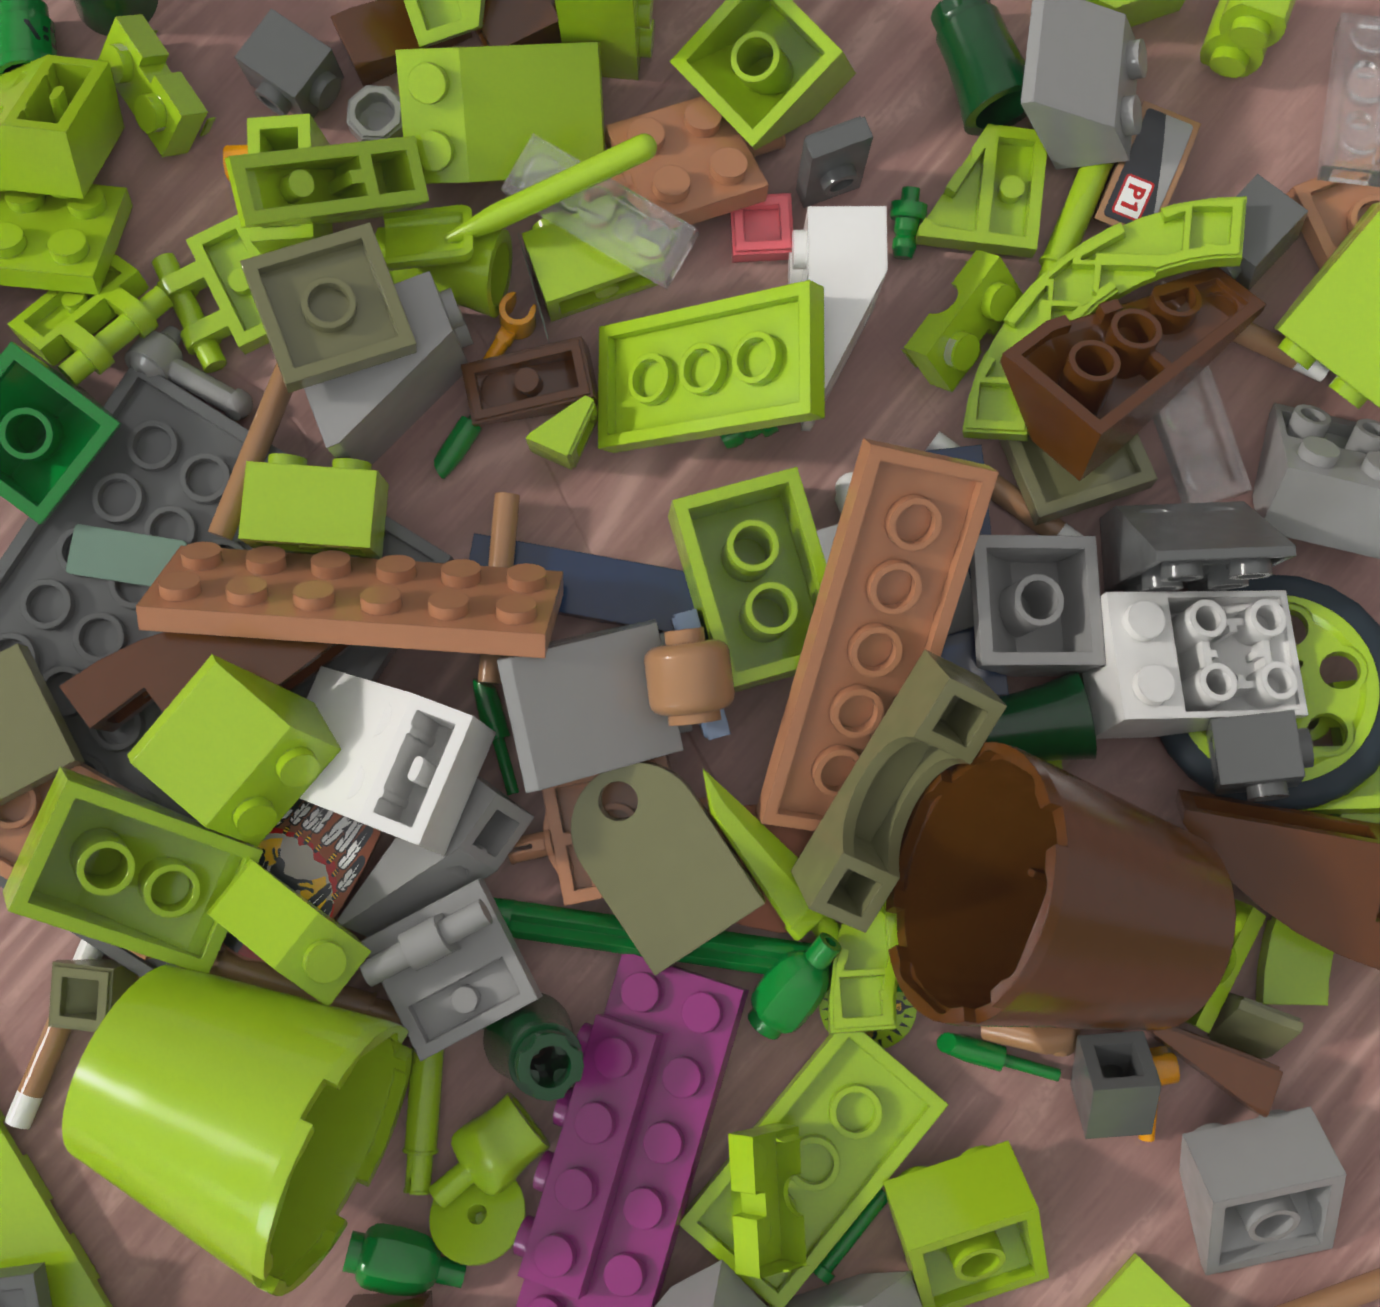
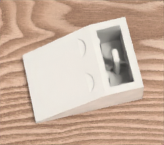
(848, 257)
(1192, 660)
(400, 761)

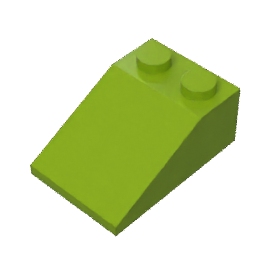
(485, 102)
(125, 872)

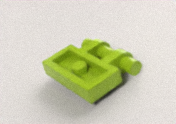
(219, 268)
(66, 322)

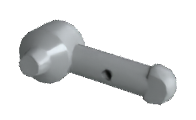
(161, 356)

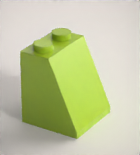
(1340, 315)

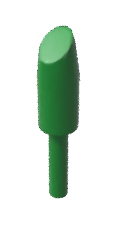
(456, 446)
(492, 715)
(991, 1055)

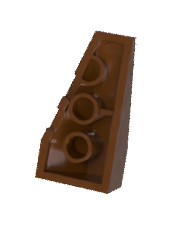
(1108, 373)

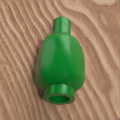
(793, 988)
(399, 1261)

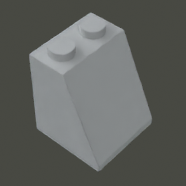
(375, 406)
(586, 706)

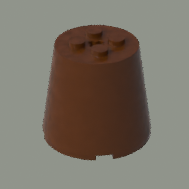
(1054, 904)

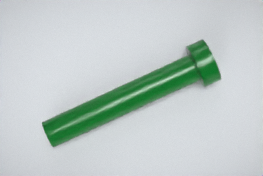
(850, 1237)

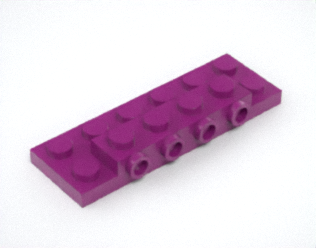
(628, 1140)

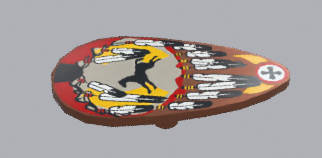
(316, 857)

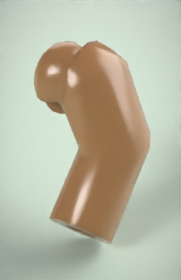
(1045, 1041)

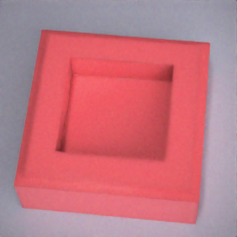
(763, 230)

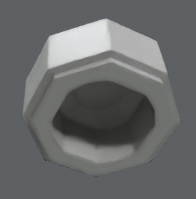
(374, 114)

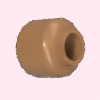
(689, 677)

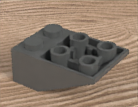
(1188, 547)

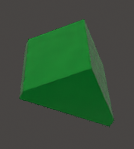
(45, 433)

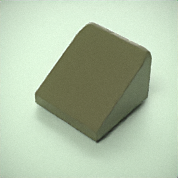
(85, 992)
(1254, 1027)

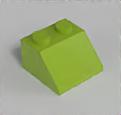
(763, 67)
(235, 750)
(968, 1227)

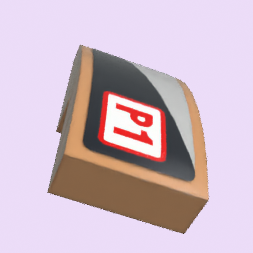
(1154, 167)

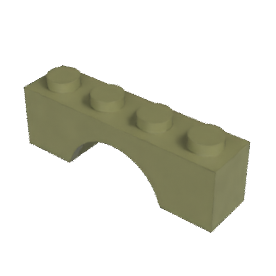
(855, 850)

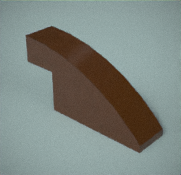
(162, 665)
(1298, 867)

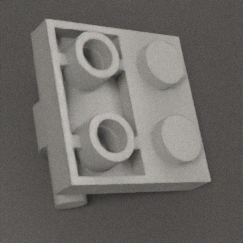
(450, 969)

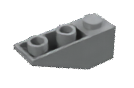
(416, 877)

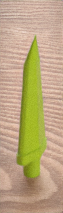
(767, 862)

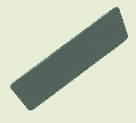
(119, 554)

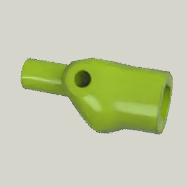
(491, 1151)

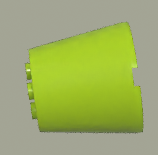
(238, 1115)

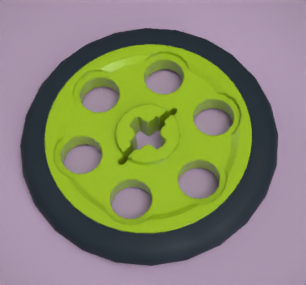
(1333, 628)

